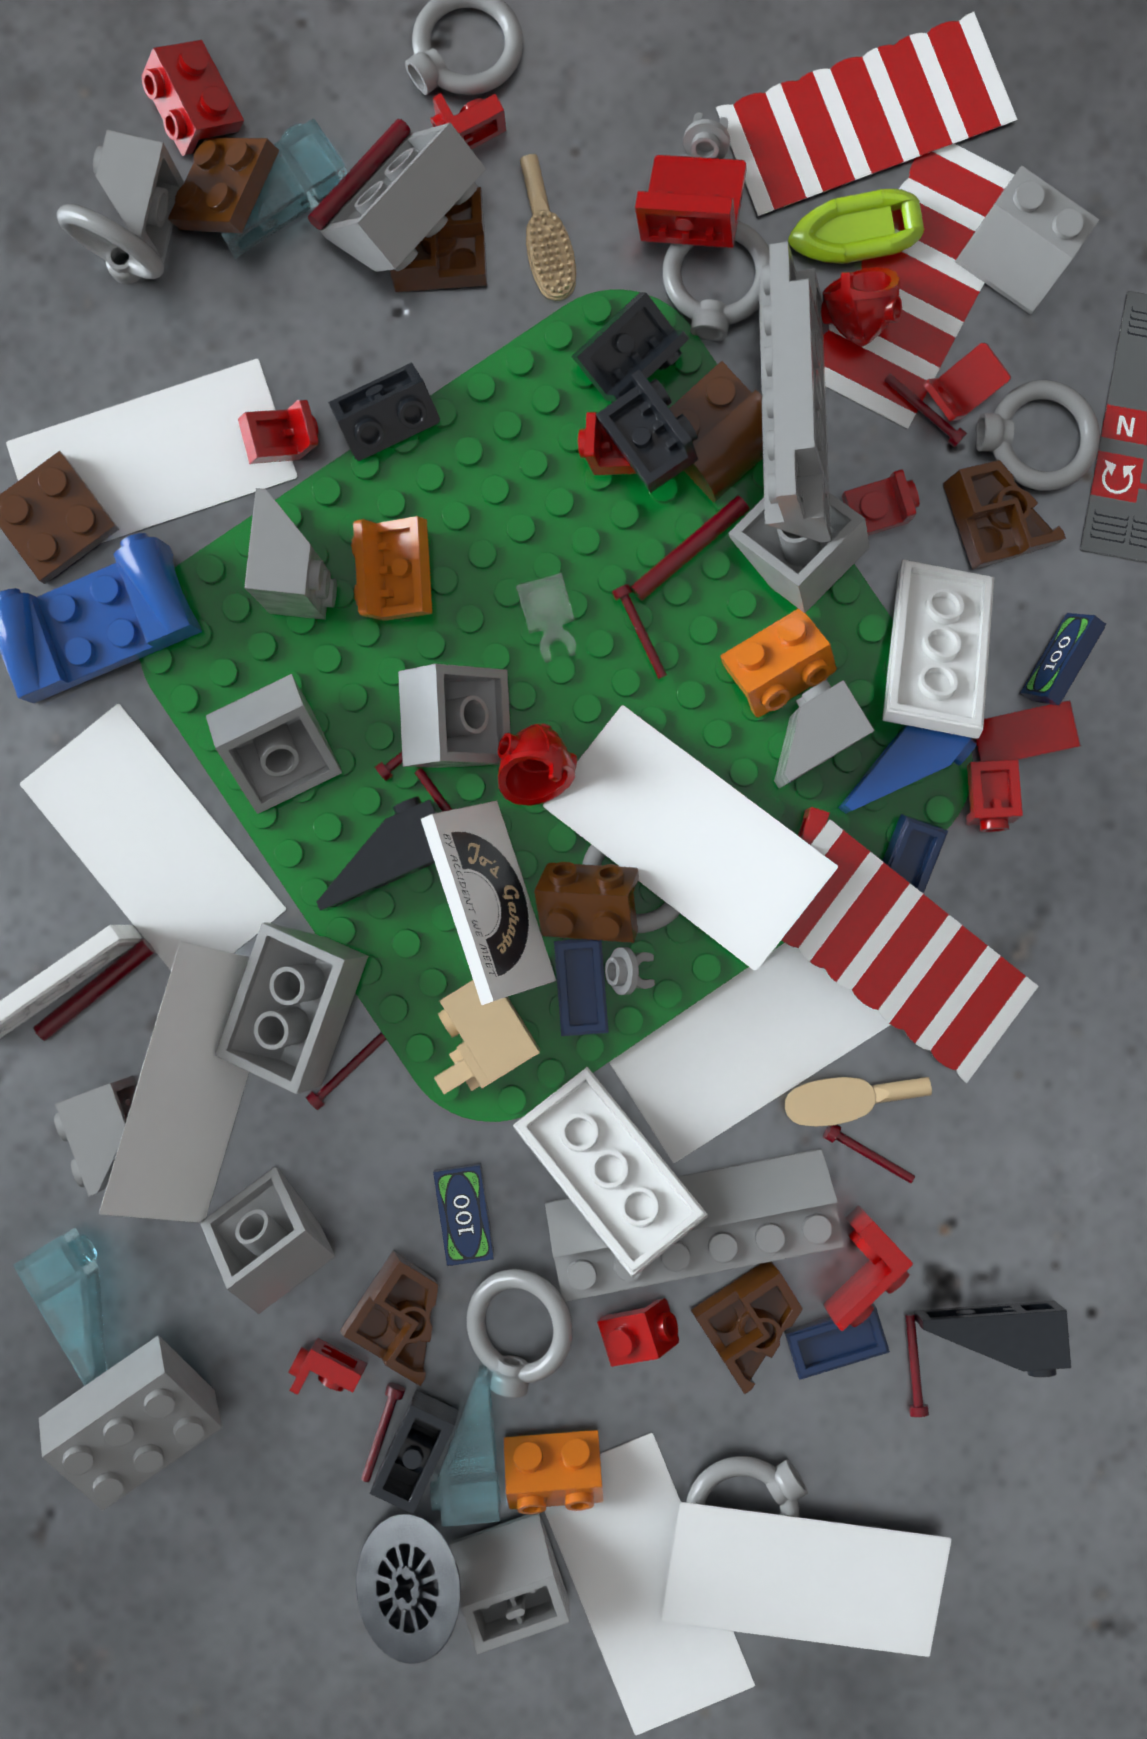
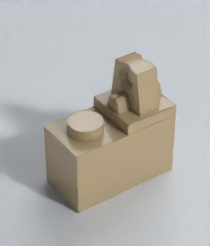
(492, 1038)

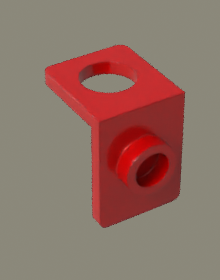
(968, 382)

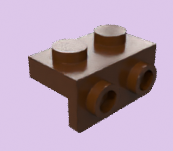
(587, 901)

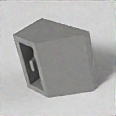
(94, 1130)
(509, 1583)

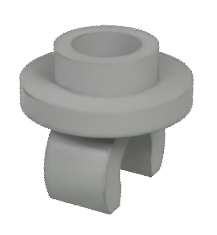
(707, 138)
(623, 970)

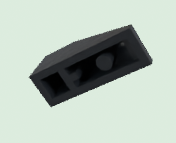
(388, 855)
(1017, 1334)

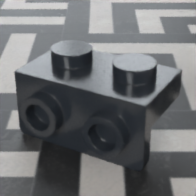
(630, 341)
(649, 433)

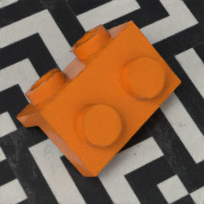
(392, 568)
(780, 662)
(553, 1471)

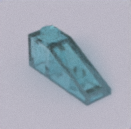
(297, 182)
(68, 1294)
(469, 1471)

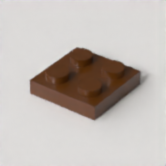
(223, 184)
(53, 517)

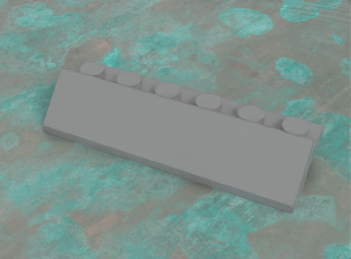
(793, 398)
(754, 1217)

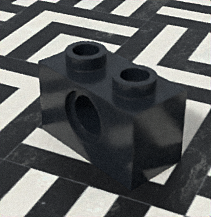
(414, 1452)

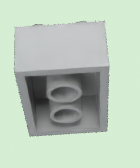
(129, 1423)

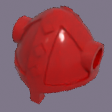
(862, 303)
(534, 765)

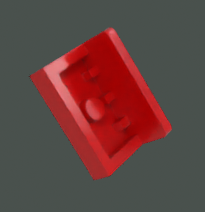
(189, 94)

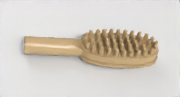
(546, 238)
(847, 1099)

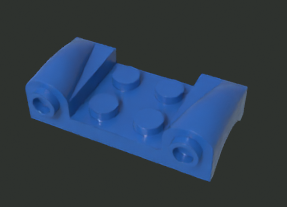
(94, 621)

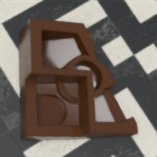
(453, 255)
(996, 515)
(396, 1317)
(748, 1320)

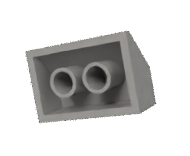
(406, 199)
(283, 565)
(291, 1007)

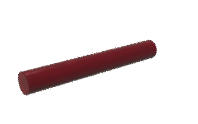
(359, 174)
(690, 547)
(94, 989)

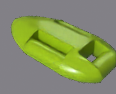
(858, 227)

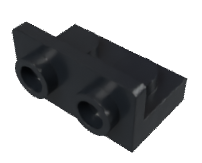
(385, 411)

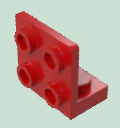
(691, 201)
(882, 1273)

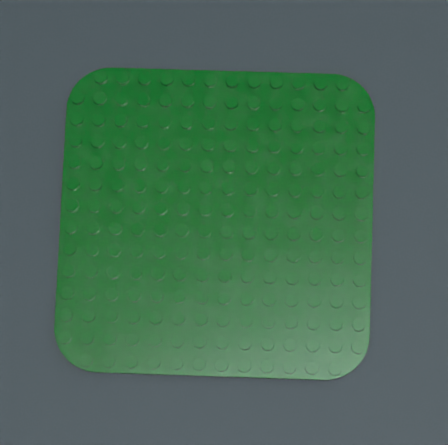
(503, 510)

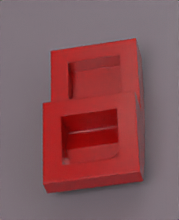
(1029, 733)

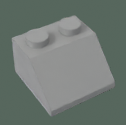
(140, 185)
(1026, 240)
(798, 565)
(453, 715)
(820, 729)
(273, 744)
(266, 1241)

